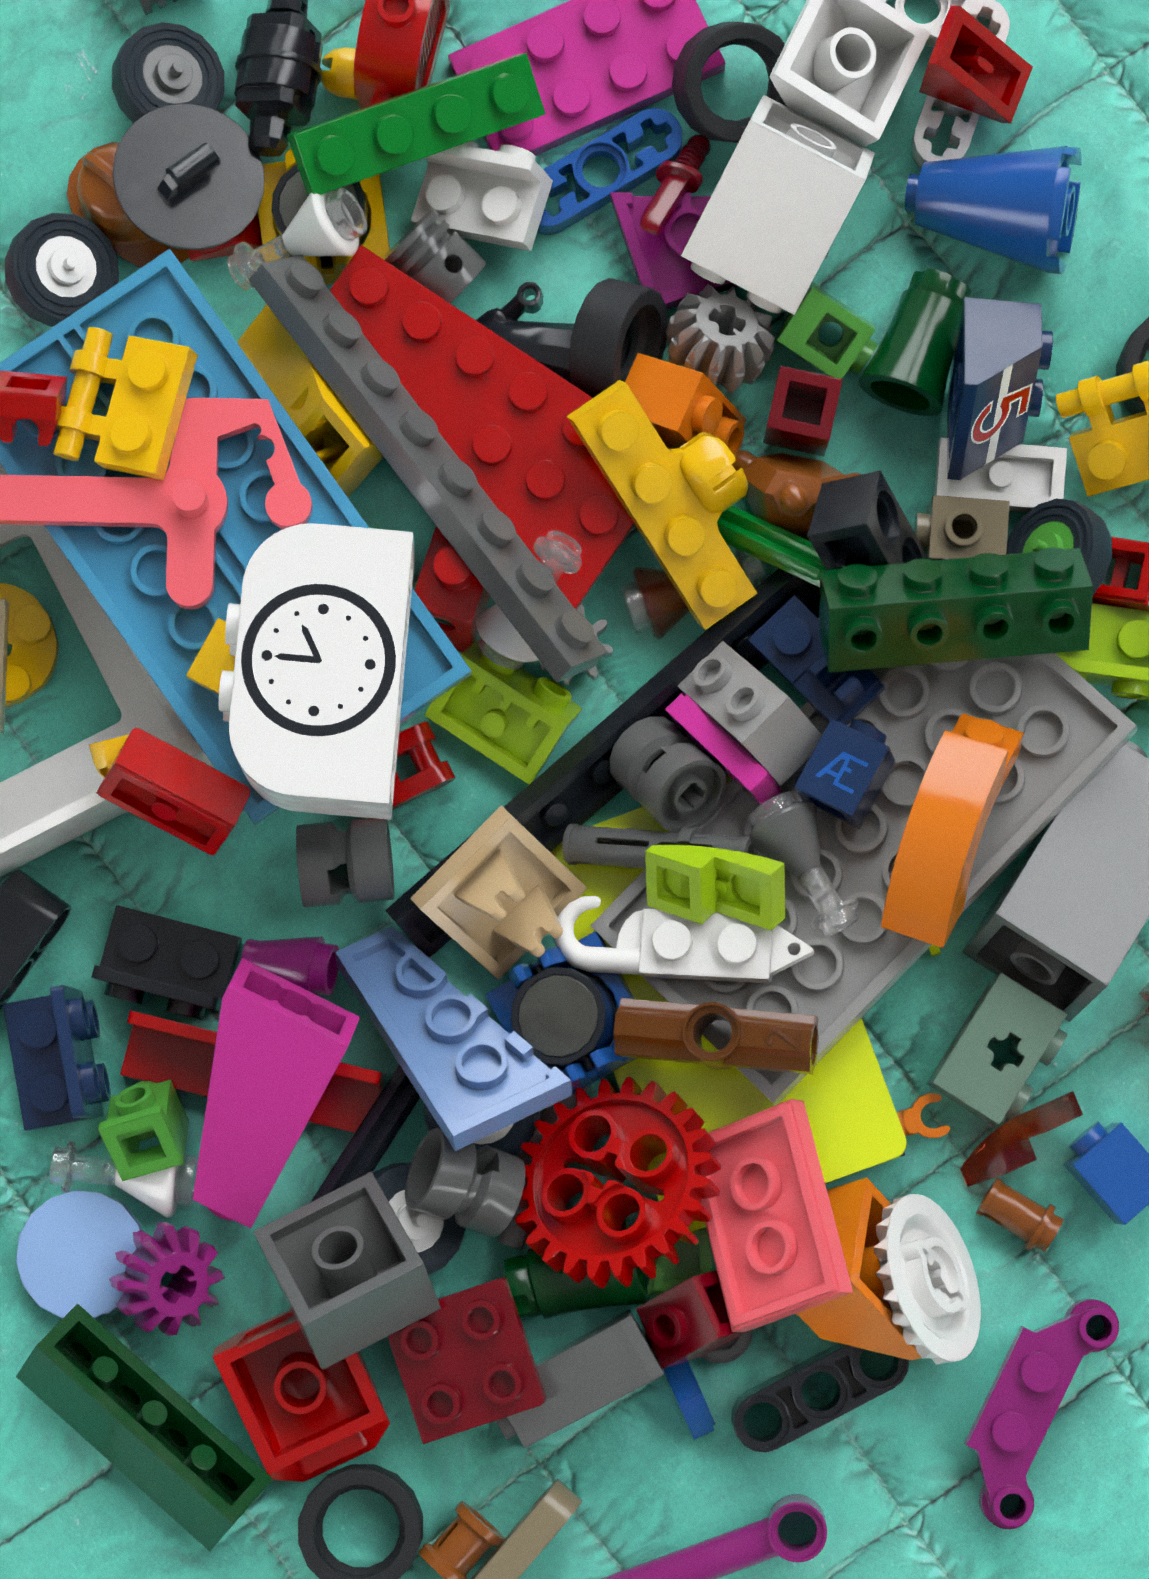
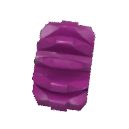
(162, 1304)

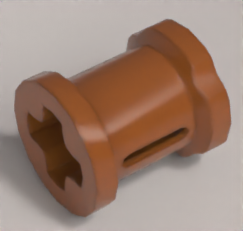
(461, 1543)

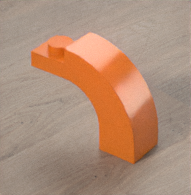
(946, 828)

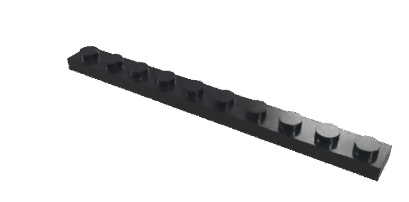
(582, 778)

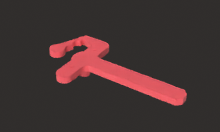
(185, 505)

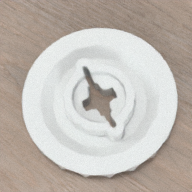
(928, 1279)

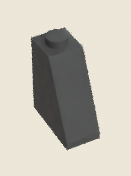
(586, 1378)

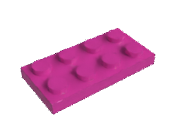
(591, 63)

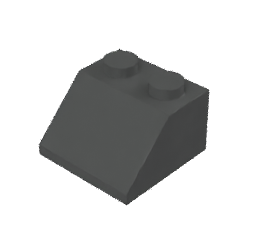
(347, 1270)

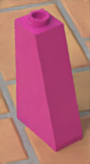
(265, 1081)

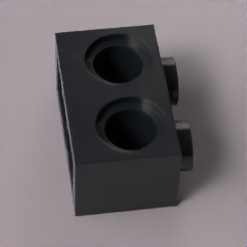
(861, 524)

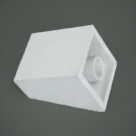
(778, 206)

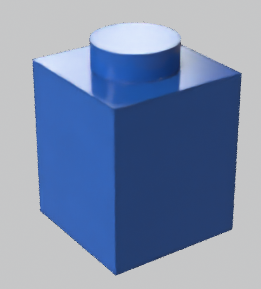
(1112, 1170)

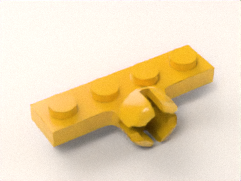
(671, 498)

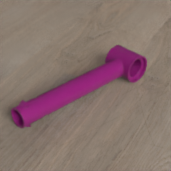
(738, 1547)

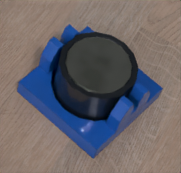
(564, 1014)

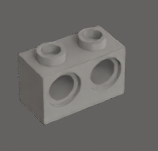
(752, 712)

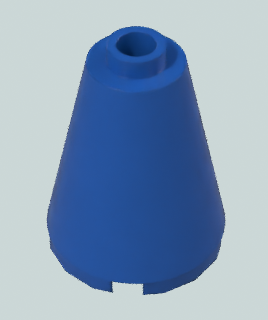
(1002, 203)

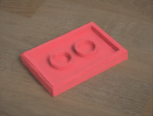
(772, 1219)

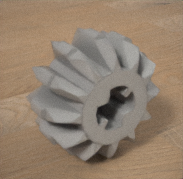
(720, 337)

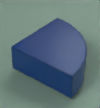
(690, 1399)

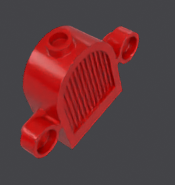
(397, 47)

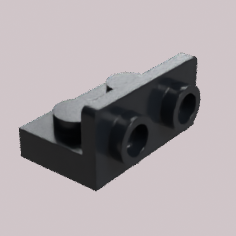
(168, 961)

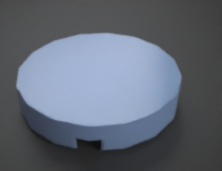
(71, 1251)

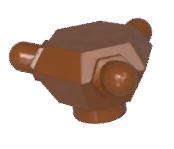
(785, 487)

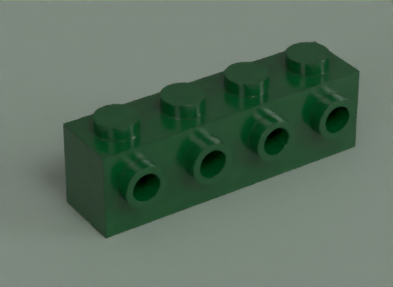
(955, 609)
(143, 1427)

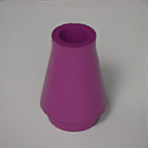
(301, 961)

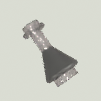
(789, 834)

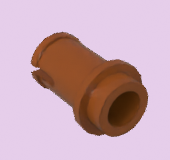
(1020, 1215)

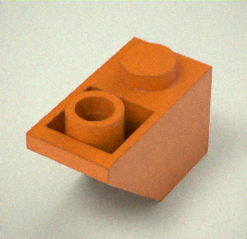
(683, 403)

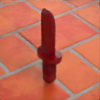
(676, 180)

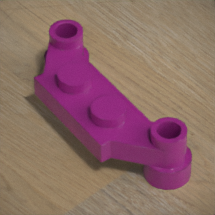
(1026, 1401)

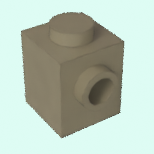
(962, 527)

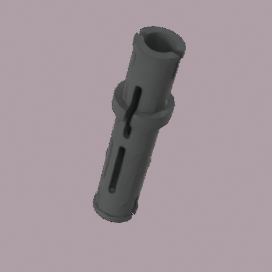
(628, 846)

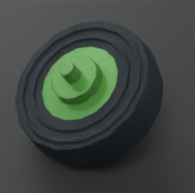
(1065, 526)

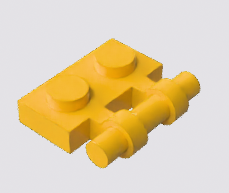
(143, 408)
(1110, 450)

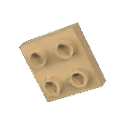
(500, 894)

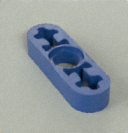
(606, 145)

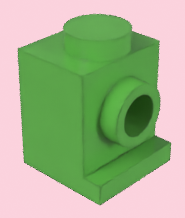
(801, 330)
(141, 1114)

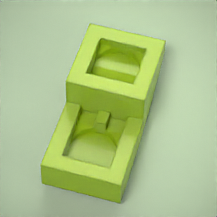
(709, 880)

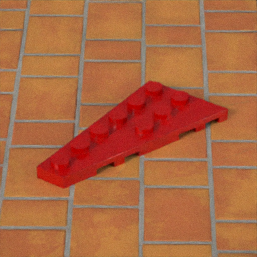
(494, 412)

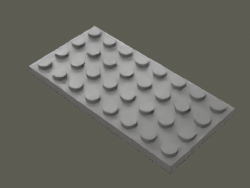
(1064, 745)

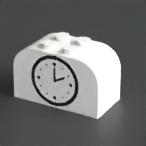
(321, 667)

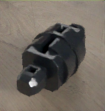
(278, 73)

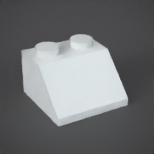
(848, 65)

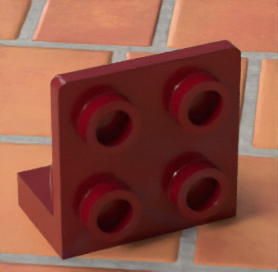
(467, 1362)

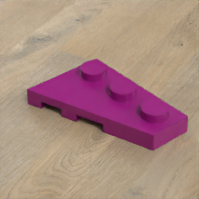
(659, 258)

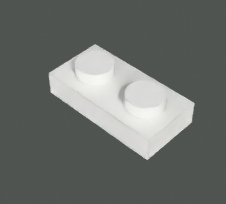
(1021, 475)

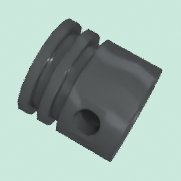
(436, 258)

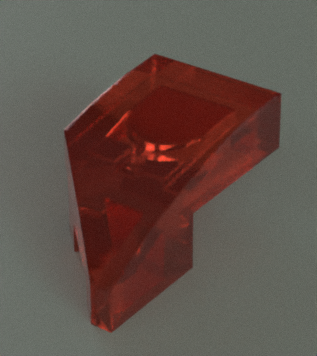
(1010, 1144)

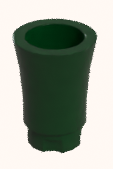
(918, 345)
(550, 1293)

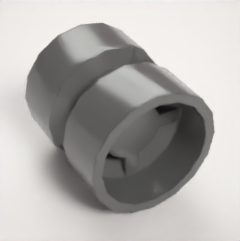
(668, 774)
(344, 862)
(472, 1184)

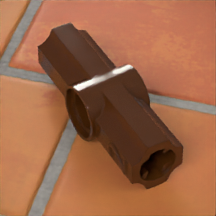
(757, 1040)

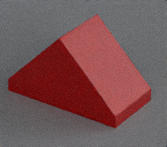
(975, 69)

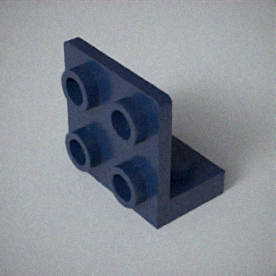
(56, 1058)

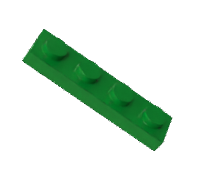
(416, 124)

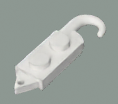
(677, 948)

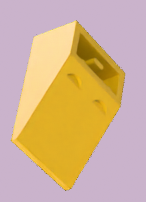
(309, 401)

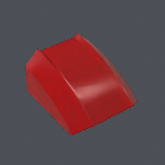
(293, 1409)

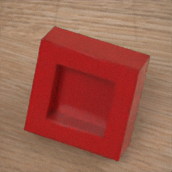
(33, 398)

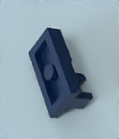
(795, 650)

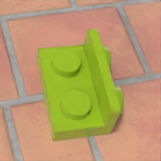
(1116, 651)
(506, 714)

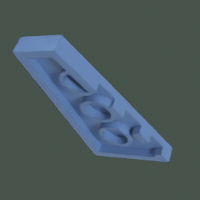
(446, 1043)

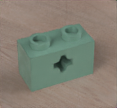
(1000, 1013)

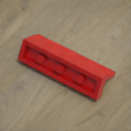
(185, 1054)

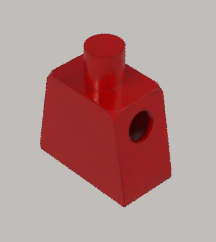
(451, 592)

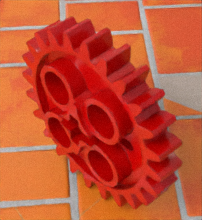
(640, 1128)

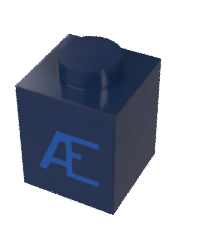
(846, 771)

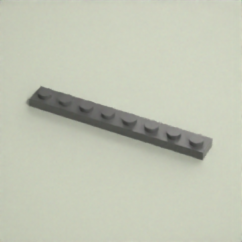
(429, 467)

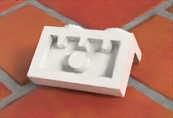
(486, 193)

